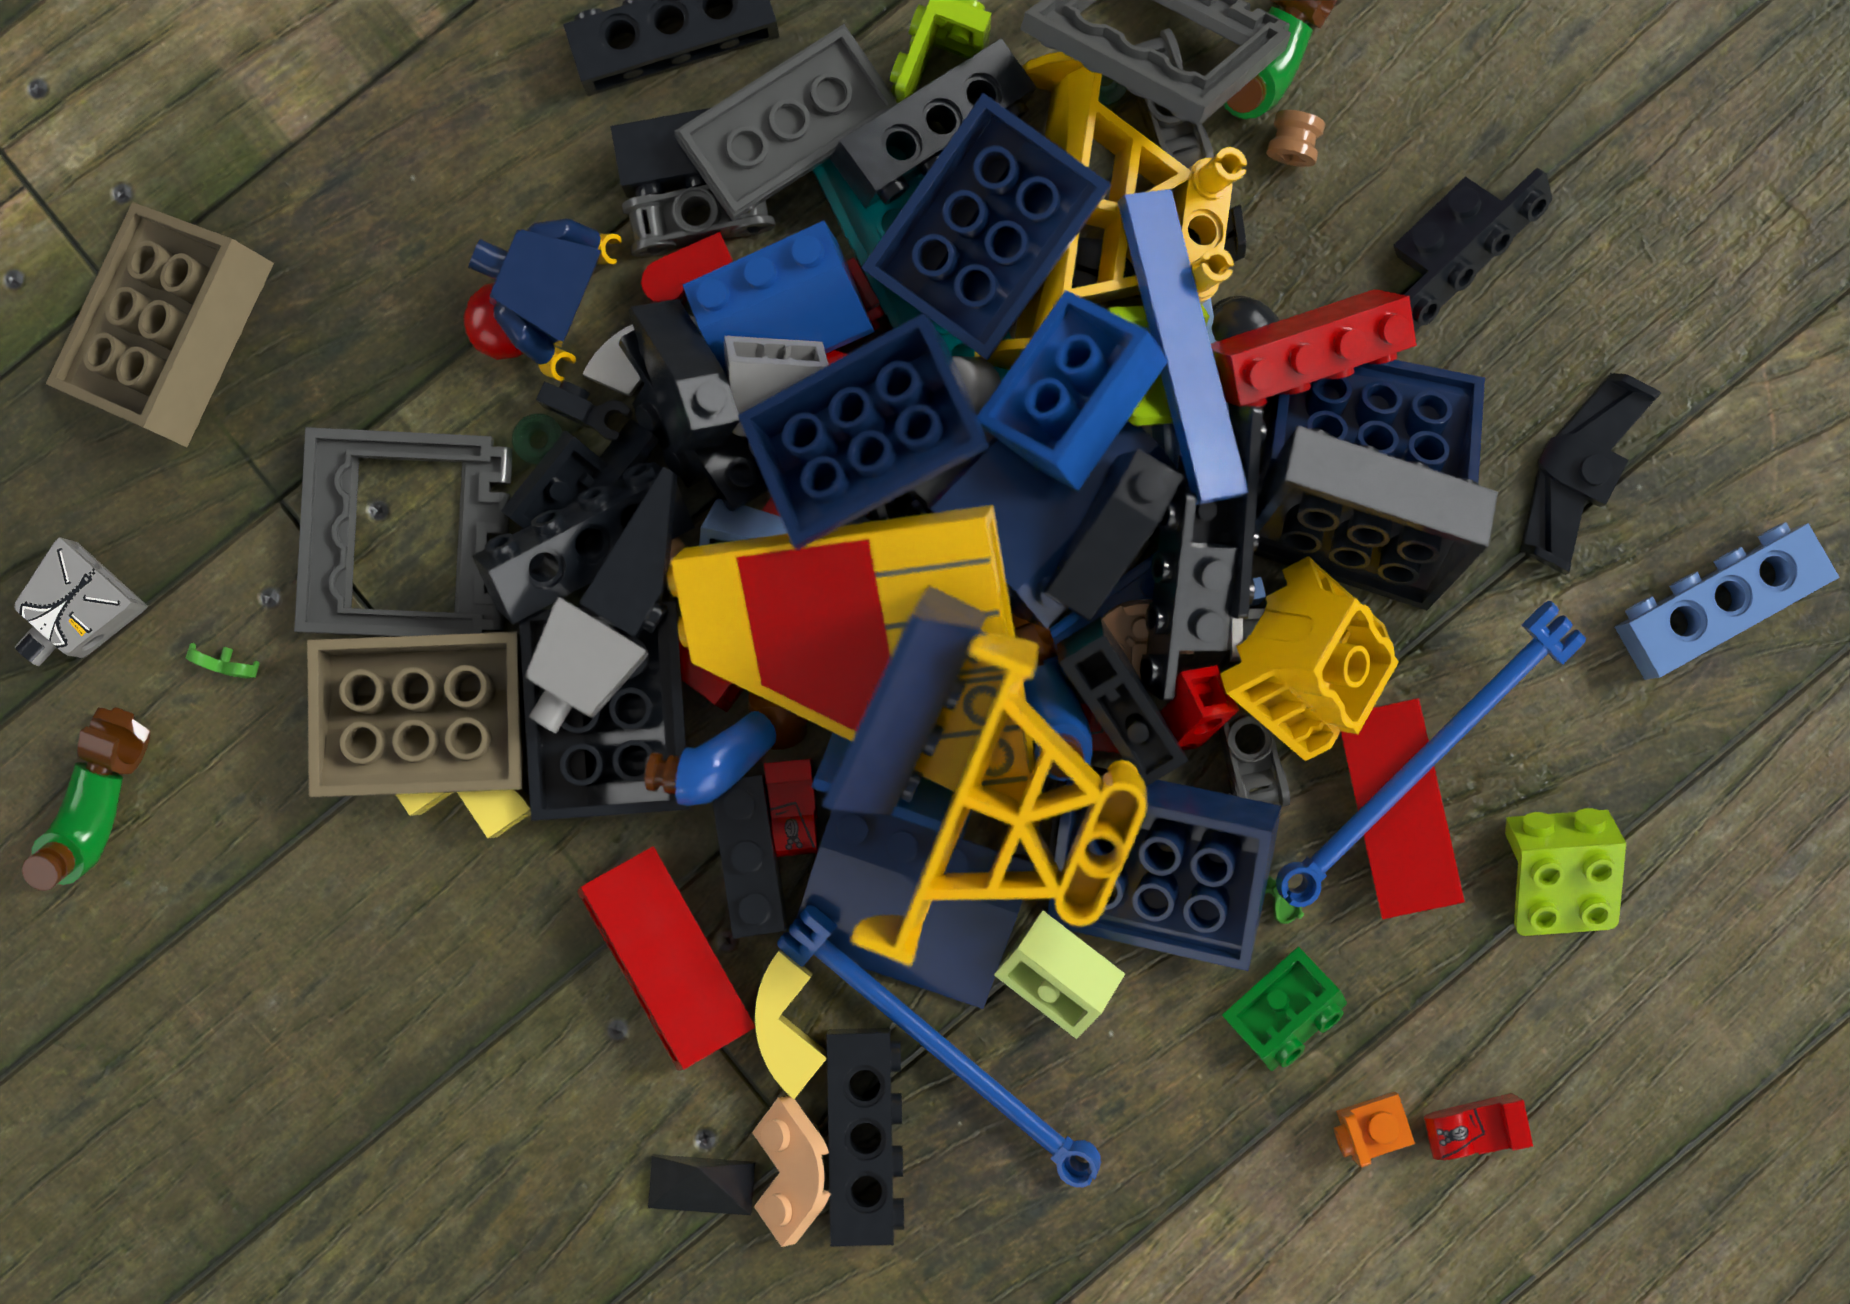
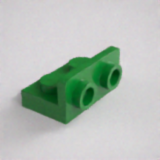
(1286, 1010)

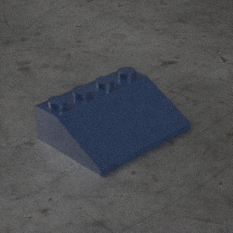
(986, 226)
(1394, 407)
(863, 430)
(1034, 513)
(873, 867)
(1190, 875)

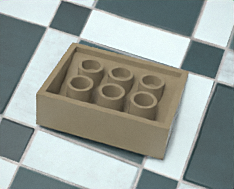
(160, 323)
(415, 714)

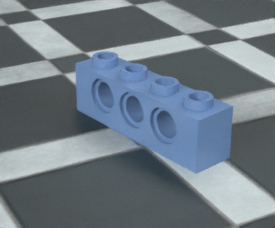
(1799, 569)

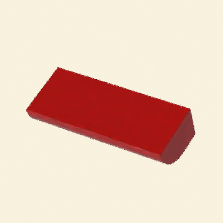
(1412, 842)
(666, 958)

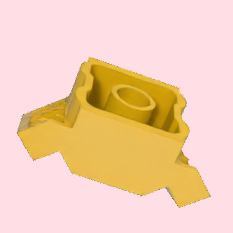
(1312, 662)

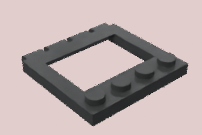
(1150, 73)
(330, 530)

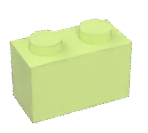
(1060, 974)

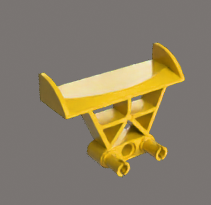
(1199, 194)
(1086, 878)

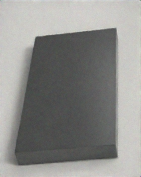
(784, 122)

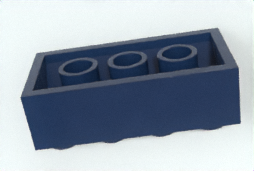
(907, 706)

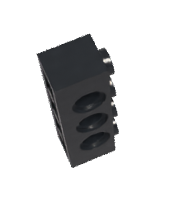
(657, 53)
(863, 153)
(566, 567)
(851, 1218)

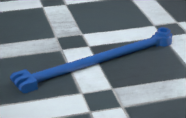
(1545, 641)
(809, 938)

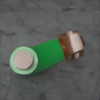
(1272, 82)
(88, 811)

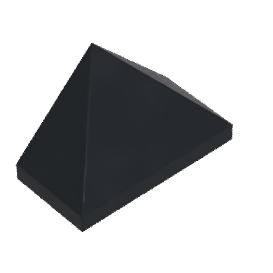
(701, 1184)

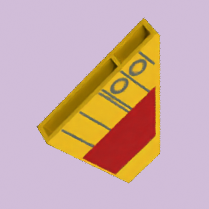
(826, 618)

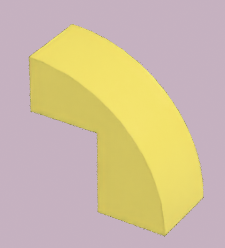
(492, 810)
(784, 1047)

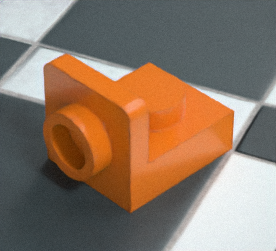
(1373, 1128)

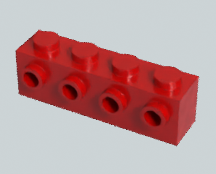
(1314, 346)

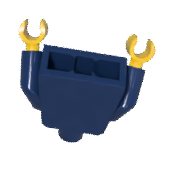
(542, 284)

